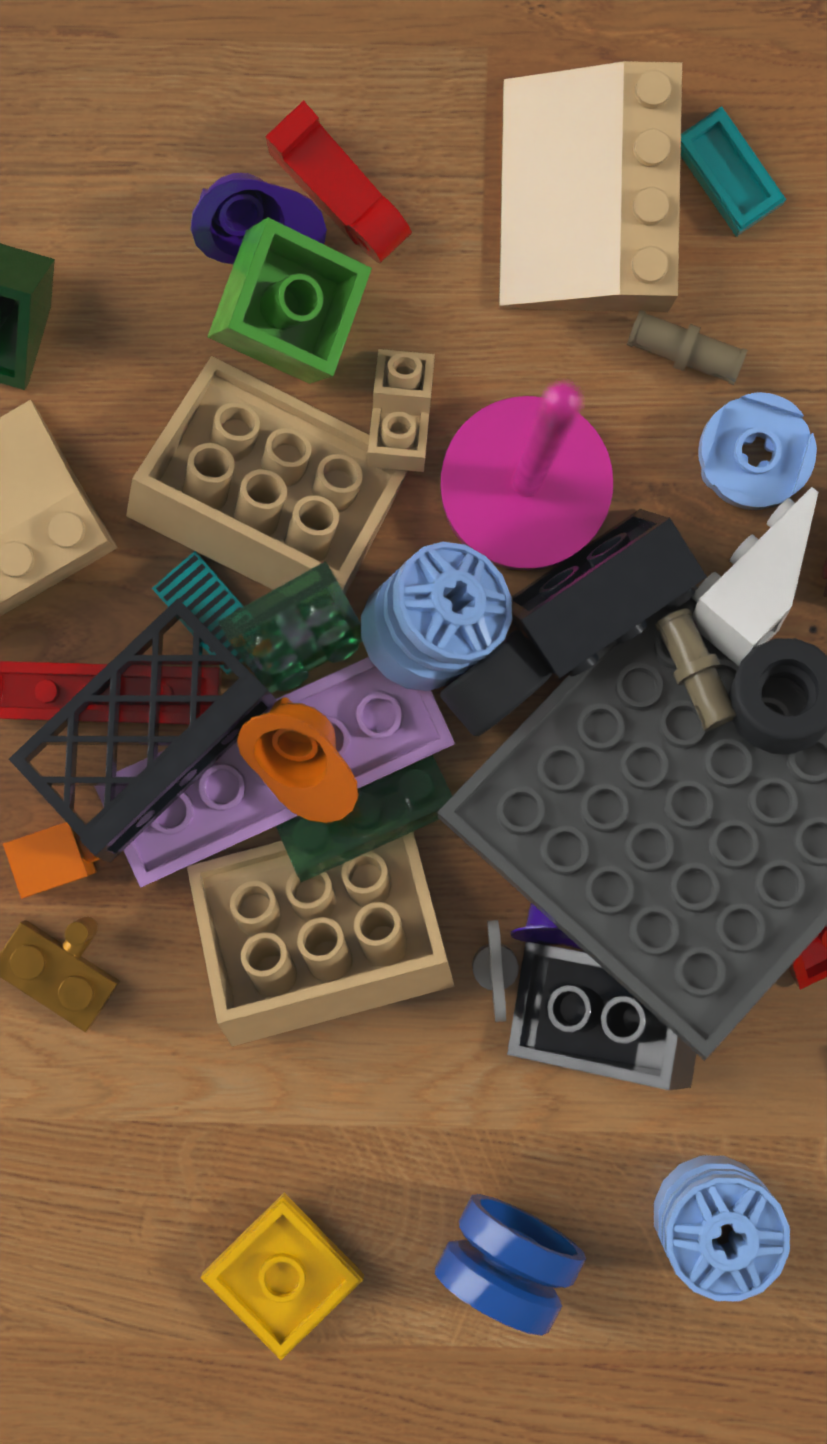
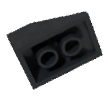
(586, 1021)

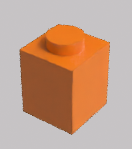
(48, 859)

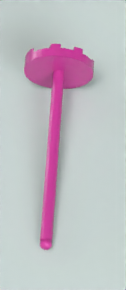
(527, 480)

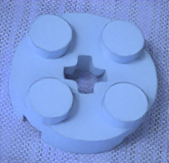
(785, 435)

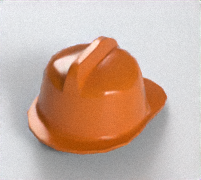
(299, 761)

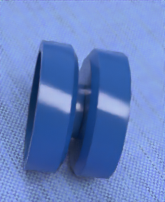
(509, 1265)

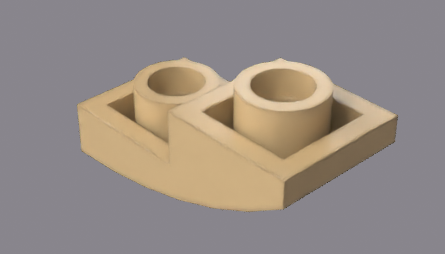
(400, 410)

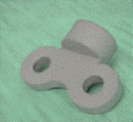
(495, 969)

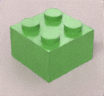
(289, 301)

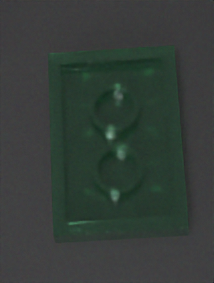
(295, 629)

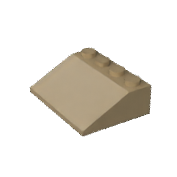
(591, 188)
(262, 482)
(44, 512)
(318, 947)

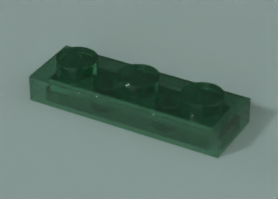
(381, 815)

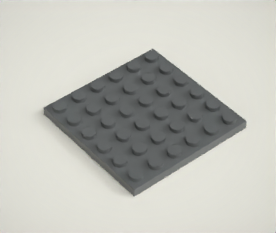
(656, 841)

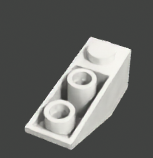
(759, 589)

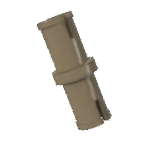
(687, 347)
(696, 669)

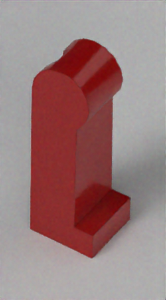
(336, 183)

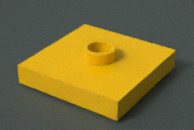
(282, 1276)

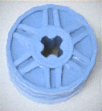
(436, 616)
(689, 1218)

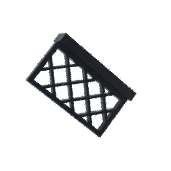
(166, 774)

